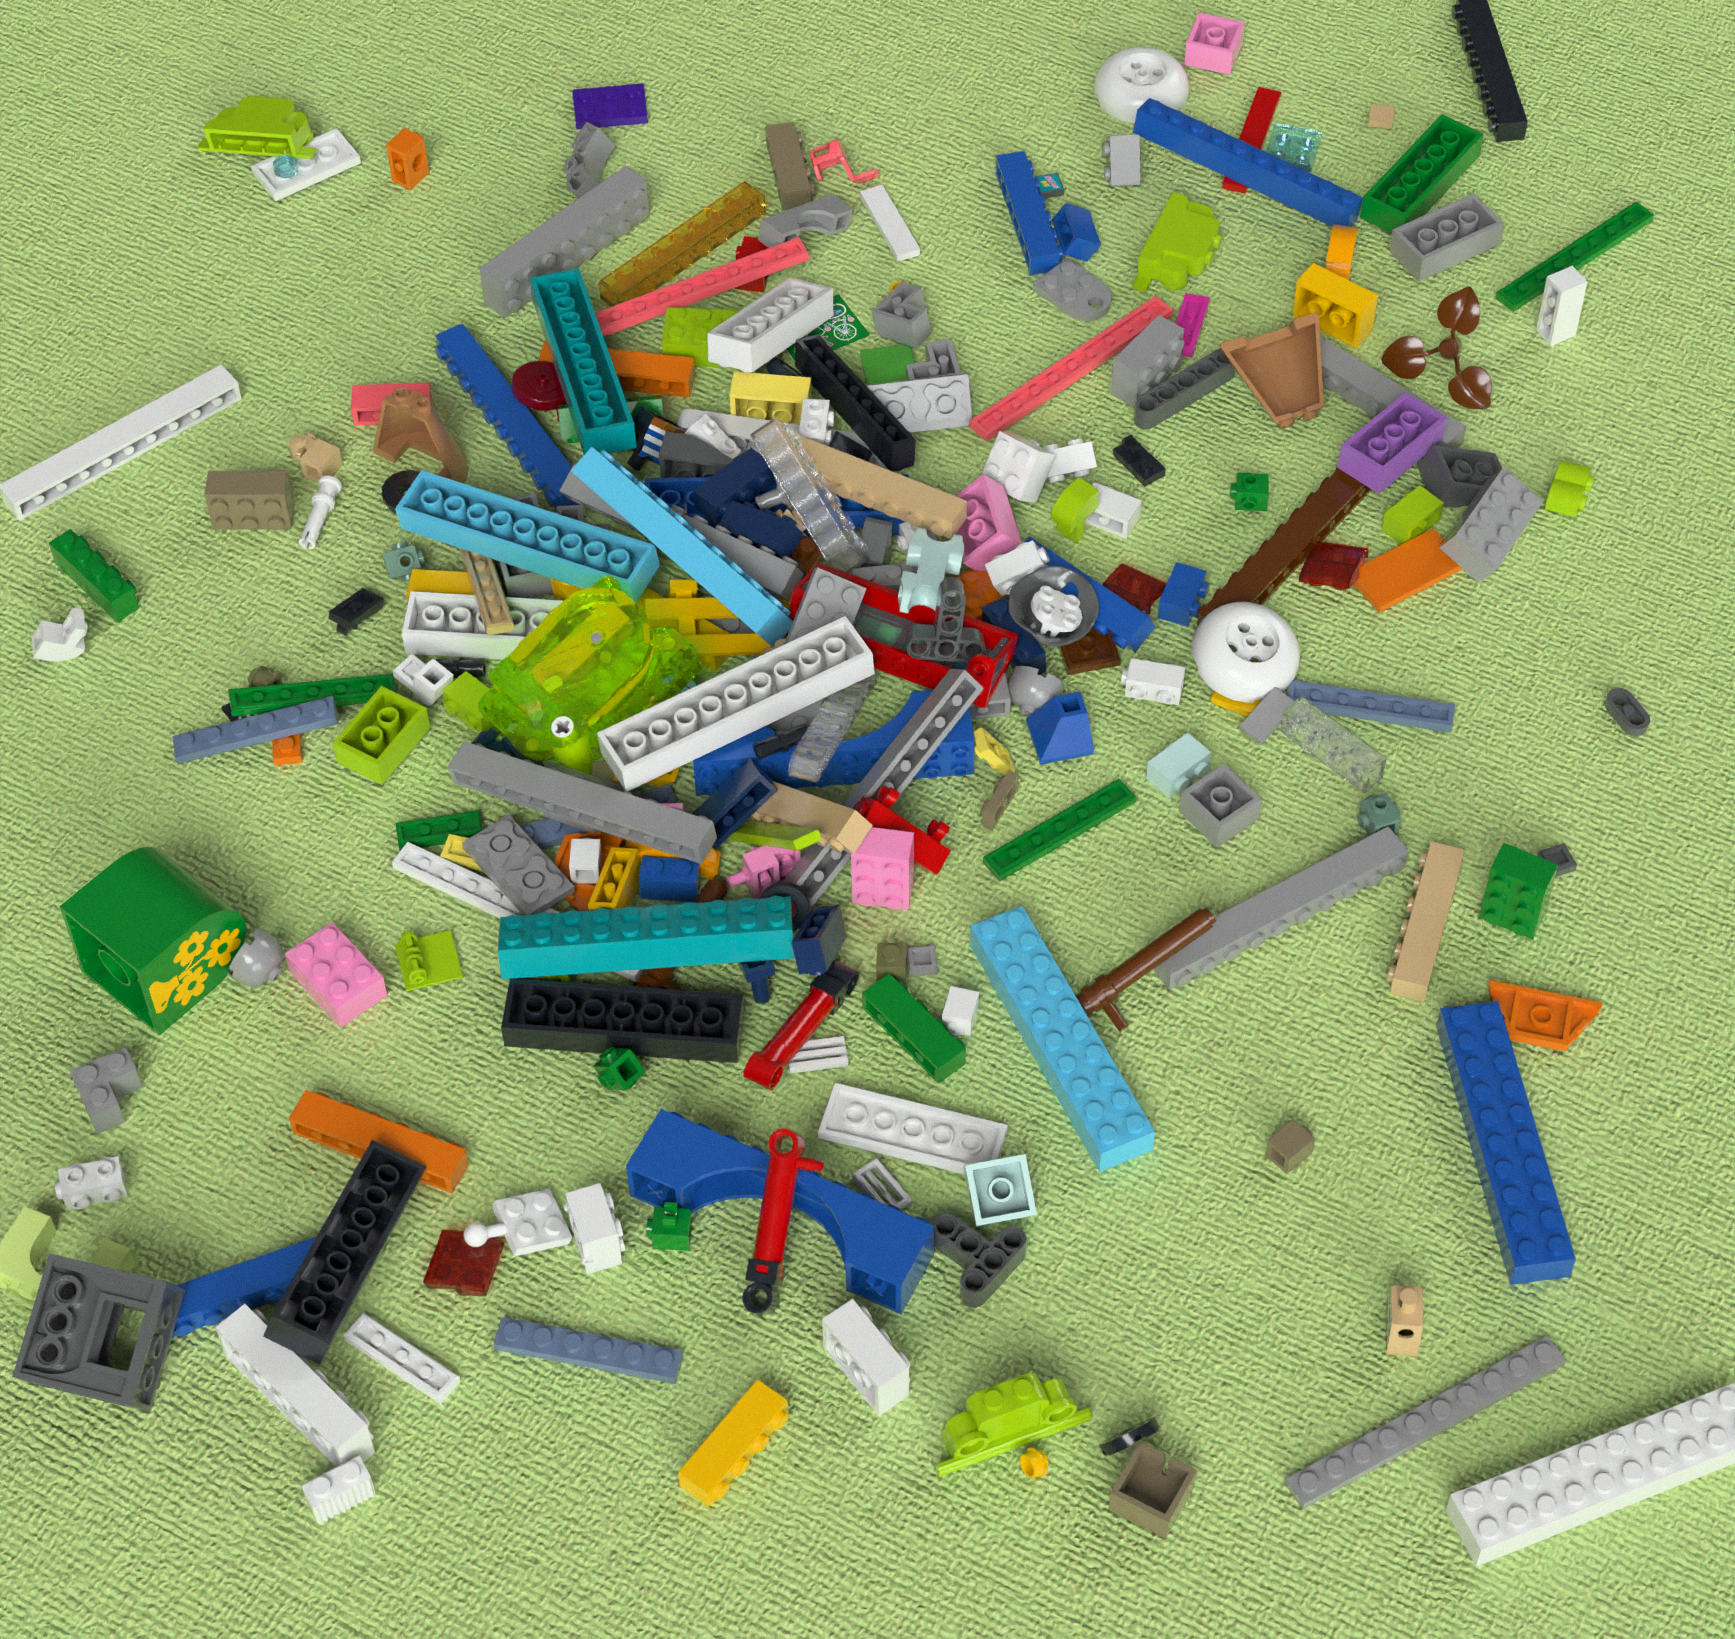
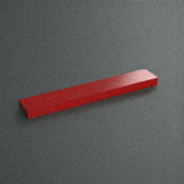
(1256, 127)

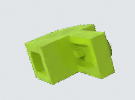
(1074, 507)

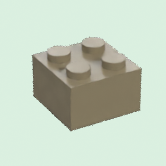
(1148, 1495)

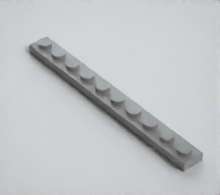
(1424, 1422)

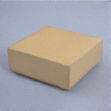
(1381, 116)

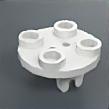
(1056, 611)

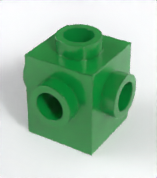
(1250, 491)
(618, 1069)

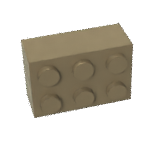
(249, 500)

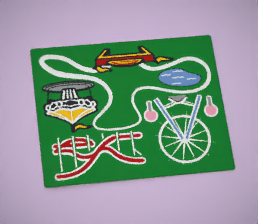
(838, 330)

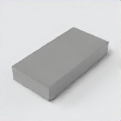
(1266, 716)

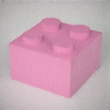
(1214, 43)

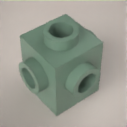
(393, 557)
(1378, 813)

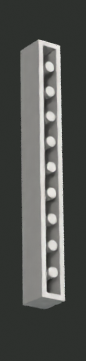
(772, 573)
(894, 770)
(583, 802)
(1287, 904)

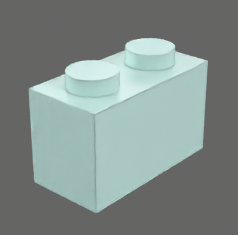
(1178, 765)

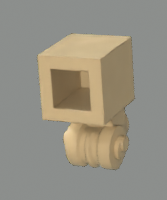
(315, 456)

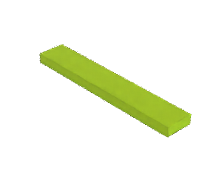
(775, 835)

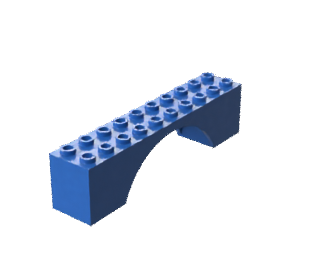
(851, 760)
(697, 1167)

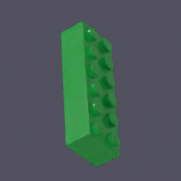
(1422, 174)

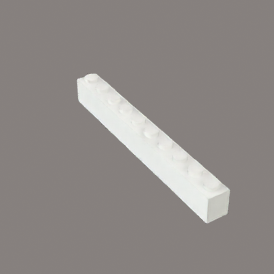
(120, 442)

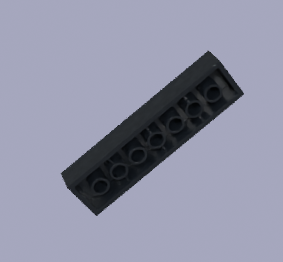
(633, 1018)
(344, 1252)

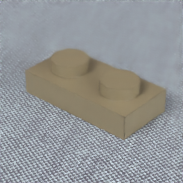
(1002, 796)

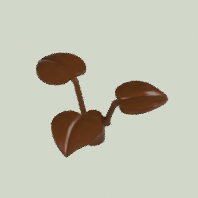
(1406, 355)

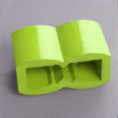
(1569, 487)

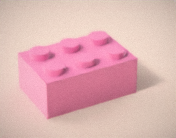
(989, 523)
(884, 869)
(336, 974)

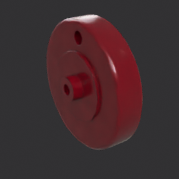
(537, 386)

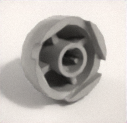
(1032, 690)
(257, 961)

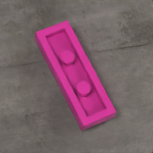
(1191, 319)

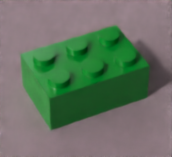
(1518, 891)

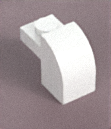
(60, 641)
(423, 679)

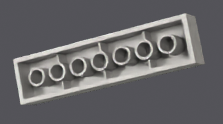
(565, 240)

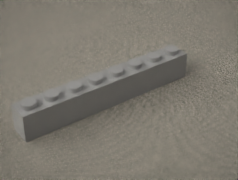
(1371, 389)

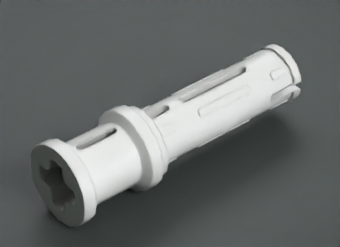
(322, 502)

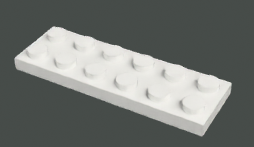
(909, 1129)

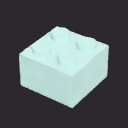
(1000, 1190)

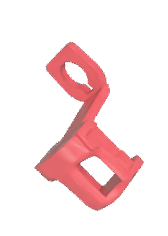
(836, 155)

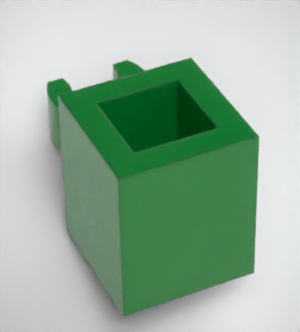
(670, 1227)

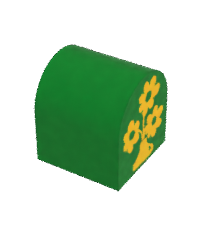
(152, 936)

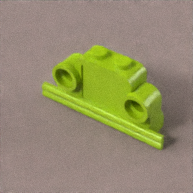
(260, 128)
(1178, 245)
(1007, 1419)

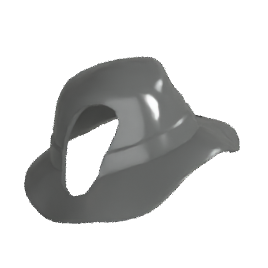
(1056, 578)

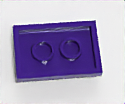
(610, 106)

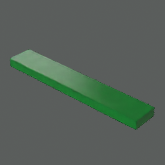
(275, 697)
(1059, 830)

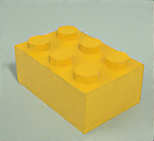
(1342, 306)

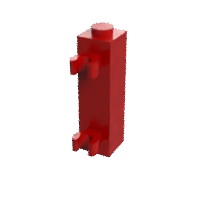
(928, 851)

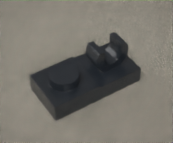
(1138, 461)
(355, 610)

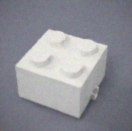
(1019, 466)
(595, 1228)

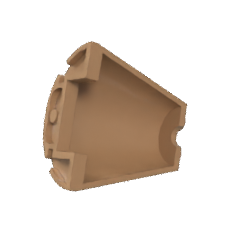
(1282, 369)
(411, 421)

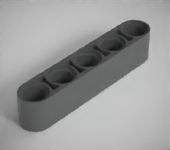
(1182, 389)

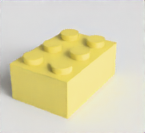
(769, 396)

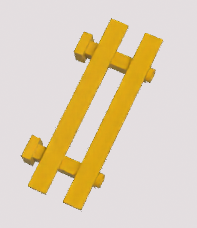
(685, 608)

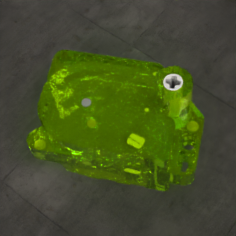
(585, 672)

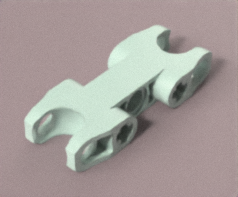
(933, 562)

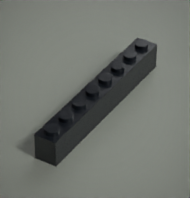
(1490, 70)
(855, 403)

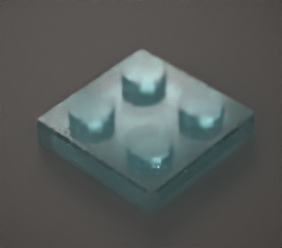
(1295, 145)

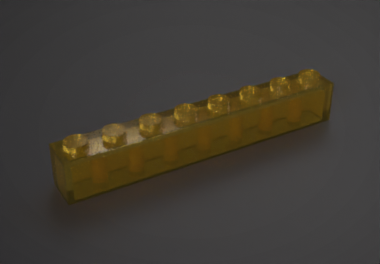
(684, 245)

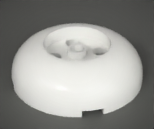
(1135, 76)
(1236, 673)

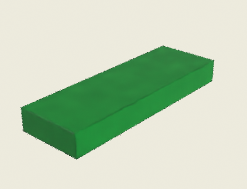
(435, 830)

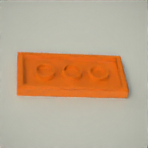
(1405, 571)

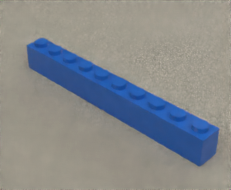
(1247, 164)
(509, 417)

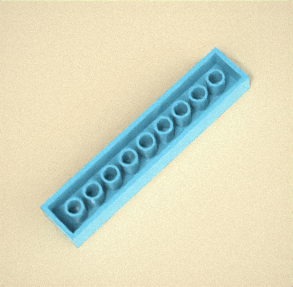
(525, 535)
(684, 545)
(1061, 1039)

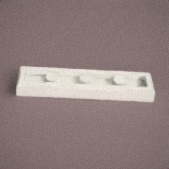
(889, 223)
(402, 1358)

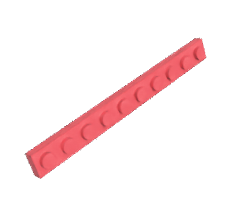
(702, 286)
(1067, 370)

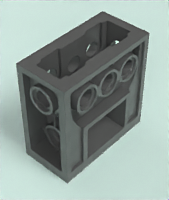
(77, 1326)

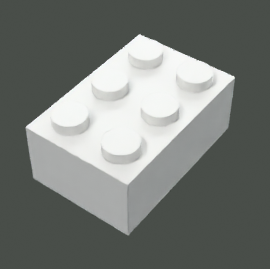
(866, 1356)

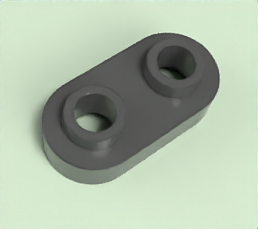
(1629, 713)

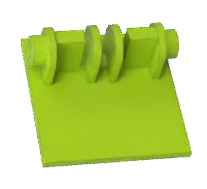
(427, 959)

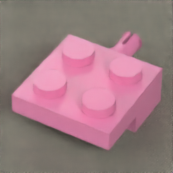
(764, 867)

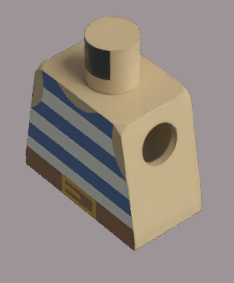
(1404, 1311)

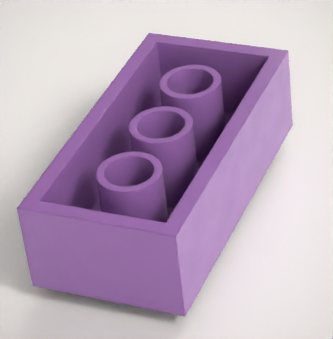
(1391, 442)

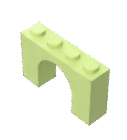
(28, 1240)

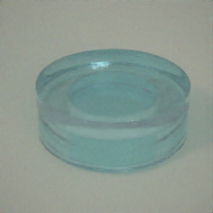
(285, 166)

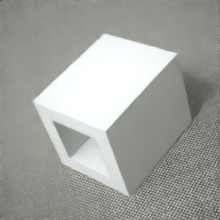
(585, 860)
(960, 1011)

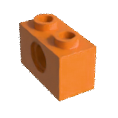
(407, 158)

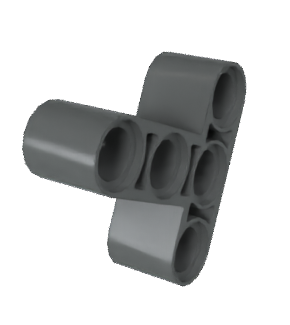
(946, 631)
(976, 1261)

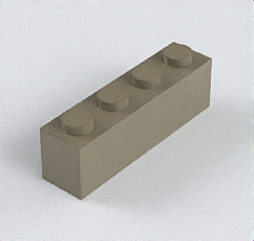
(788, 165)

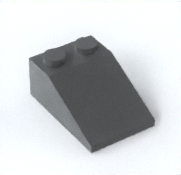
(689, 457)
(1456, 473)

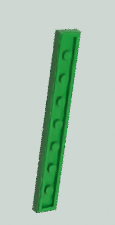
(1576, 255)

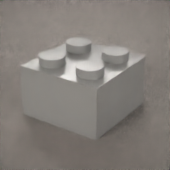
(1220, 805)

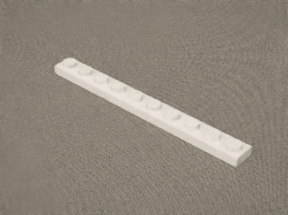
(463, 885)

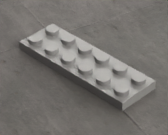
(823, 602)

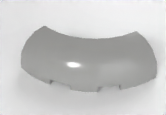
(587, 159)

